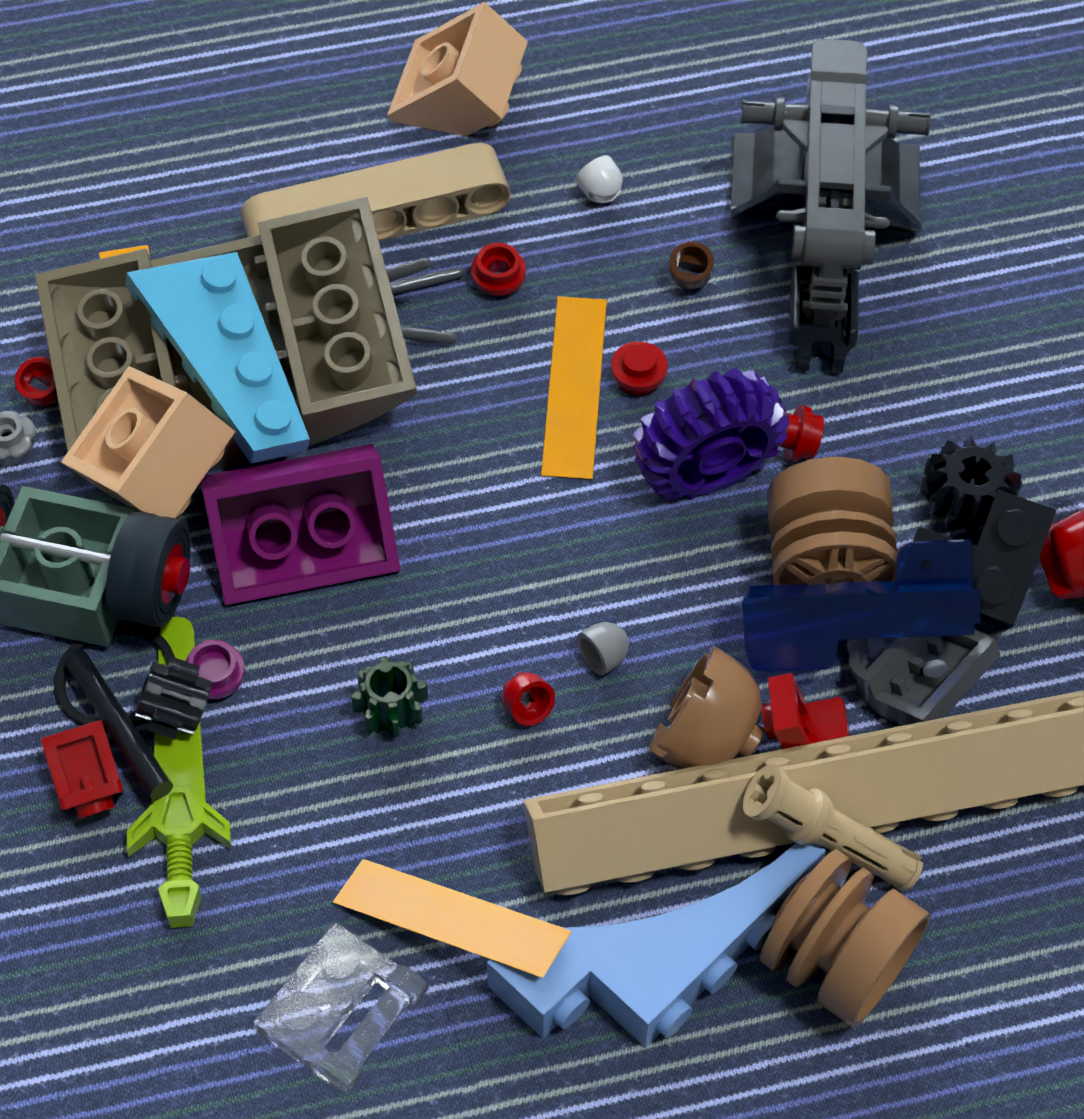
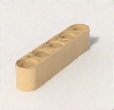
(401, 194)

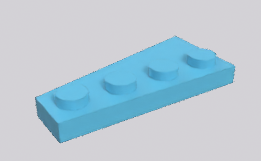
(225, 346)

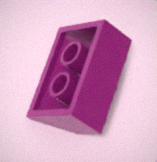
(300, 523)

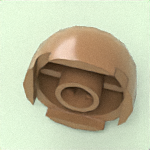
(711, 715)

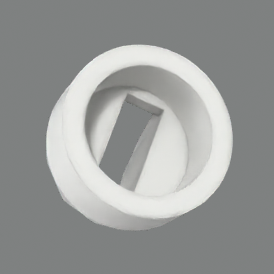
(600, 180)

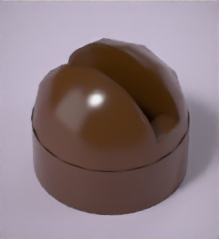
(693, 258)

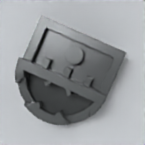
(918, 676)

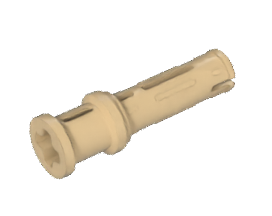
(811, 819)

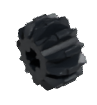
(964, 483)

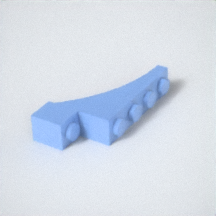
(655, 965)

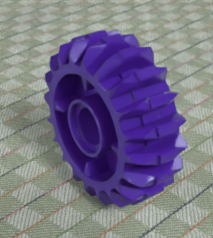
(710, 434)

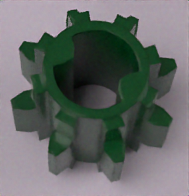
(389, 696)

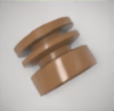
(831, 523)
(848, 940)

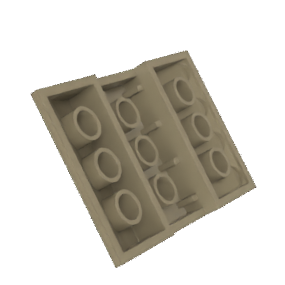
(319, 296)

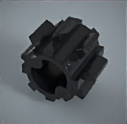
(173, 698)

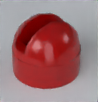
(40, 369)
(537, 689)

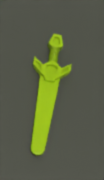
(183, 813)

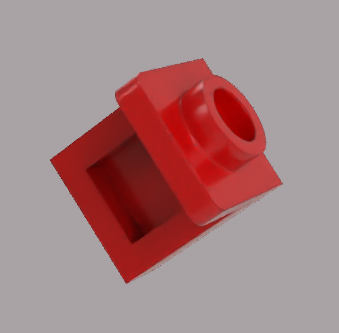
(798, 722)
(83, 769)

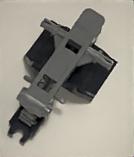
(837, 175)

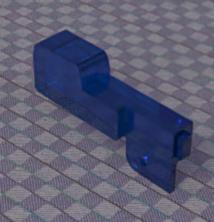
(801, 623)

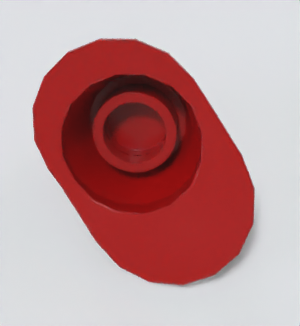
(1064, 557)

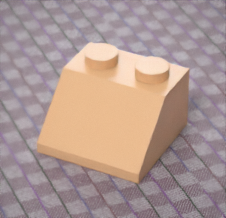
(460, 74)
(149, 445)

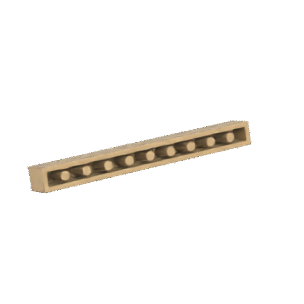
(873, 777)

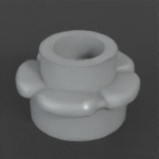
(19, 444)

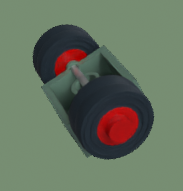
(87, 563)

